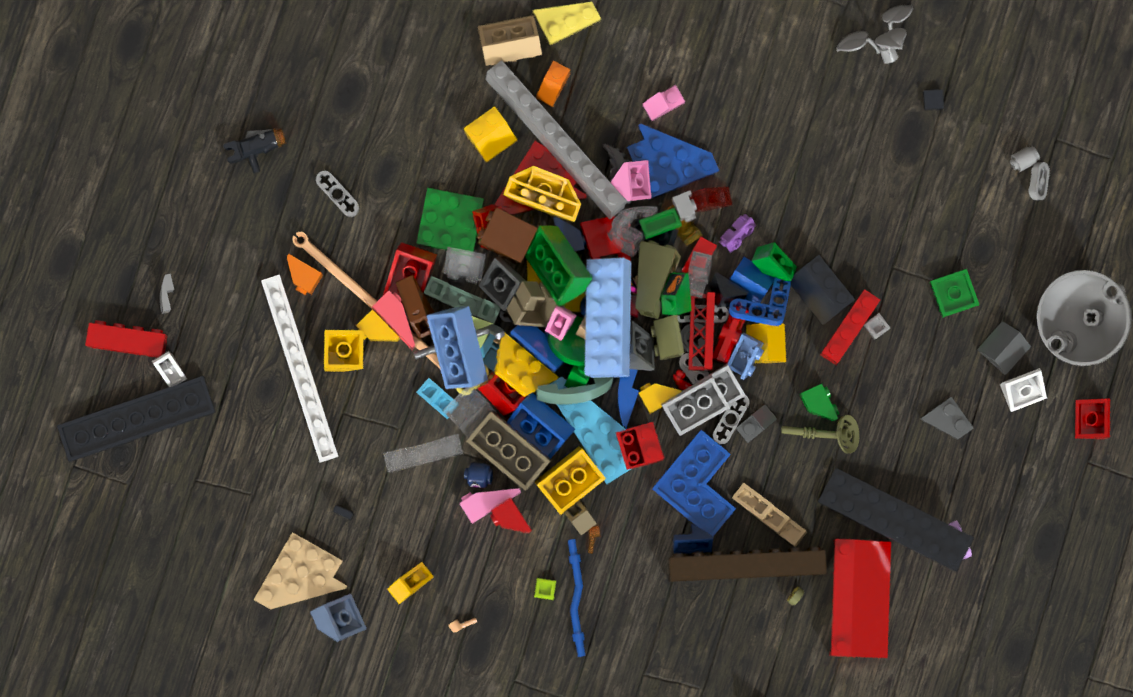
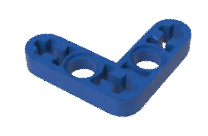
(772, 308)

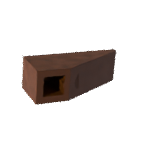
(415, 305)

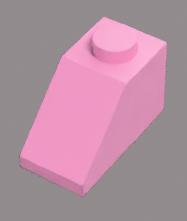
(560, 322)

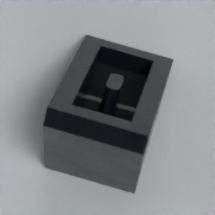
(726, 290)

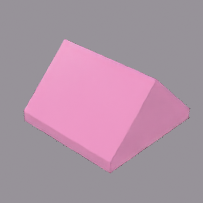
(633, 181)

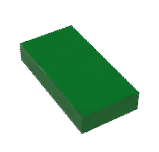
(660, 223)

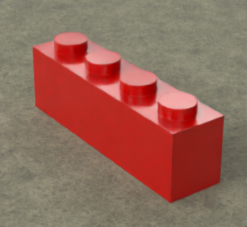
(850, 327)
(126, 340)

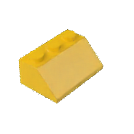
(569, 480)

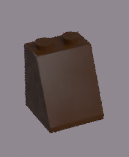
(506, 235)

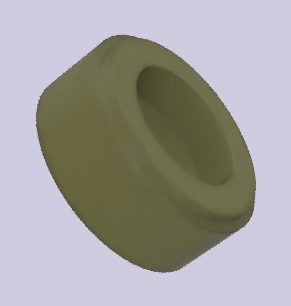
(795, 596)

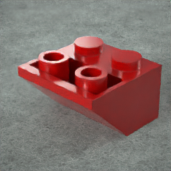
(640, 446)

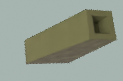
(654, 269)

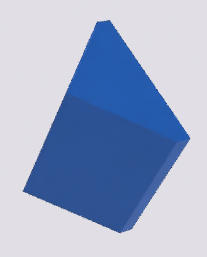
(752, 280)

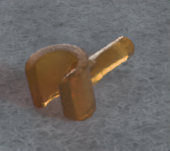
(593, 532)

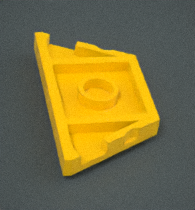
(521, 368)

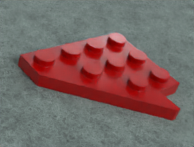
(539, 157)

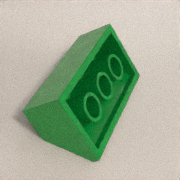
(557, 265)

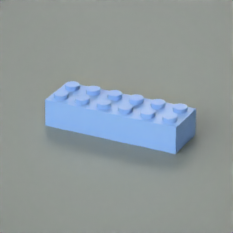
(608, 318)

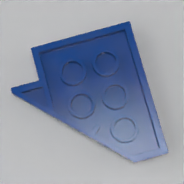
(671, 161)

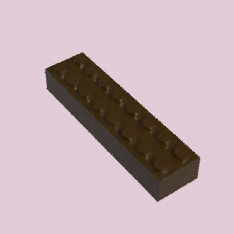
(747, 565)

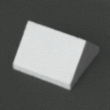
(1024, 390)

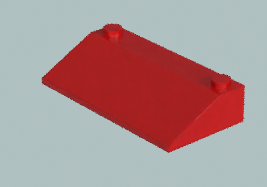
(861, 598)

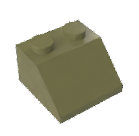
(667, 338)

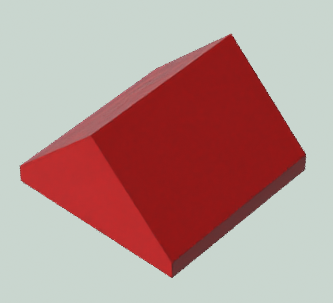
(1092, 419)

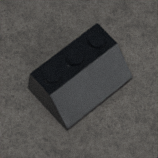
(821, 290)

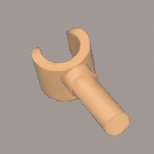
(455, 626)

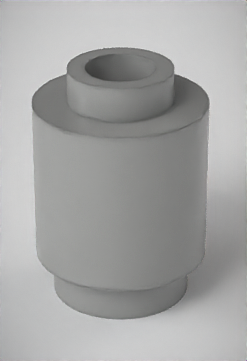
(1024, 158)

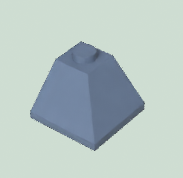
(339, 618)

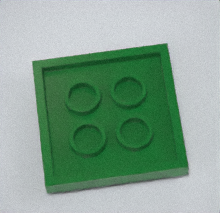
(448, 220)

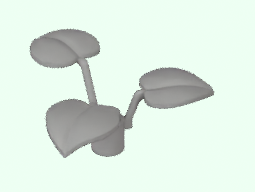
(888, 41)

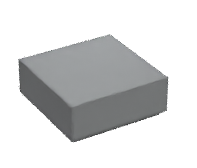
(876, 326)

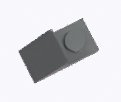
(756, 423)

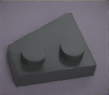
(949, 419)

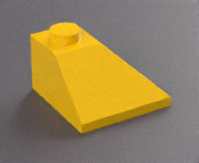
(343, 350)

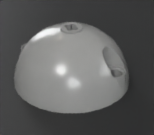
(1067, 313)

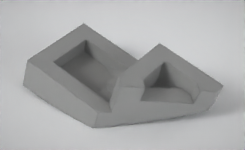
(166, 287)

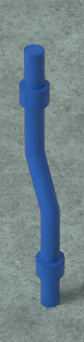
(578, 636)

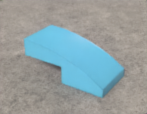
(435, 396)

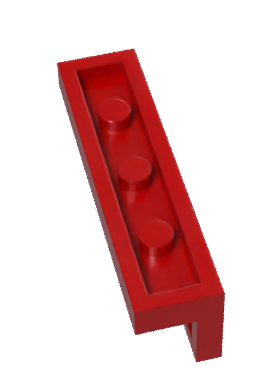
(709, 331)

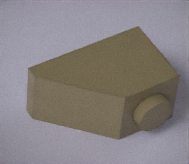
(580, 517)

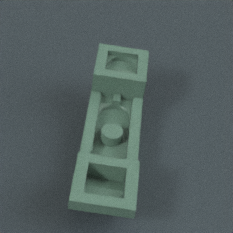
(456, 297)
(574, 395)

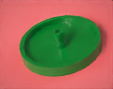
(571, 347)

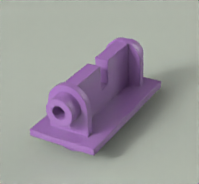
(744, 227)

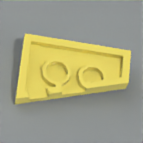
(566, 20)

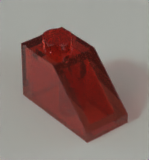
(711, 198)

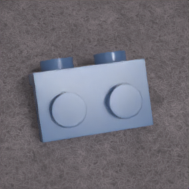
(745, 354)

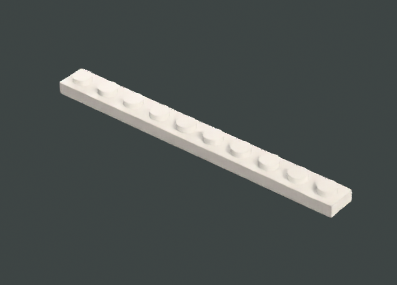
(299, 368)

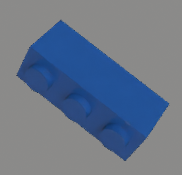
(536, 344)
(540, 425)

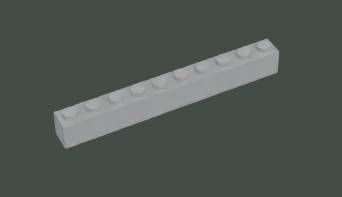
(555, 139)

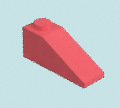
(392, 313)

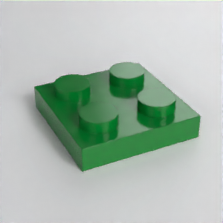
(954, 293)

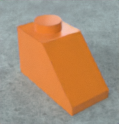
(553, 83)
(303, 275)

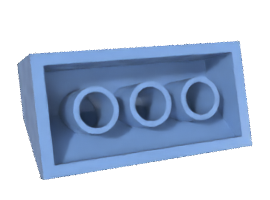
(457, 348)

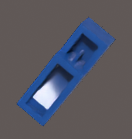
(626, 396)

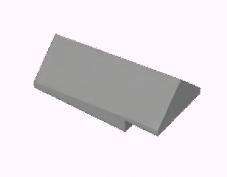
(703, 400)

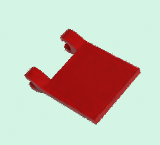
(597, 239)

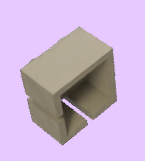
(531, 305)

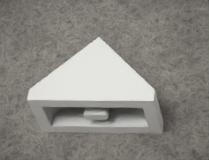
(169, 369)

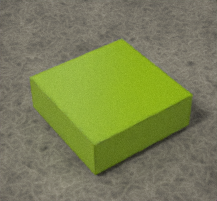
(545, 589)

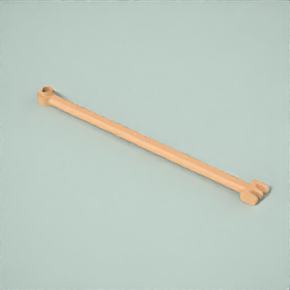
(351, 284)

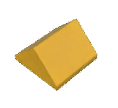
(773, 340)

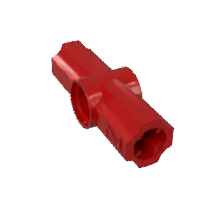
(728, 338)

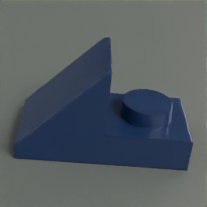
(695, 542)

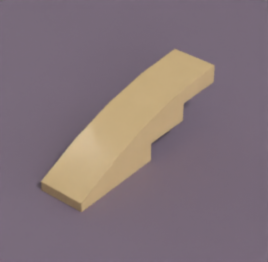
(769, 514)

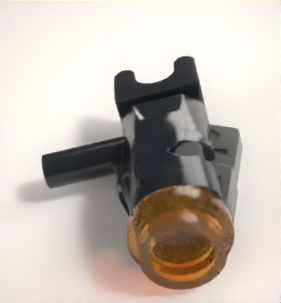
(254, 144)

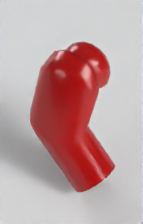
(678, 378)

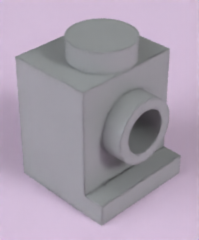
(685, 206)

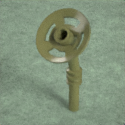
(840, 434)

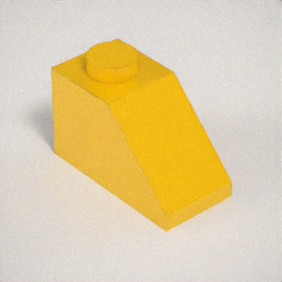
(376, 329)
(655, 395)
(410, 582)

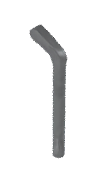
(490, 329)

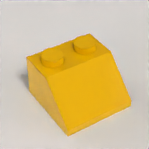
(490, 134)

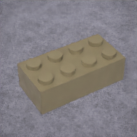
(509, 450)

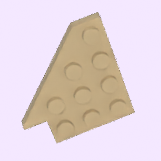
(299, 574)

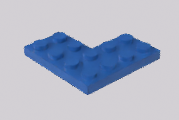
(686, 484)

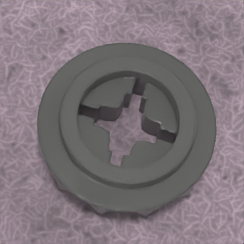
(685, 334)

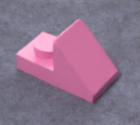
(663, 102)

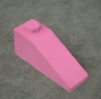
(482, 503)

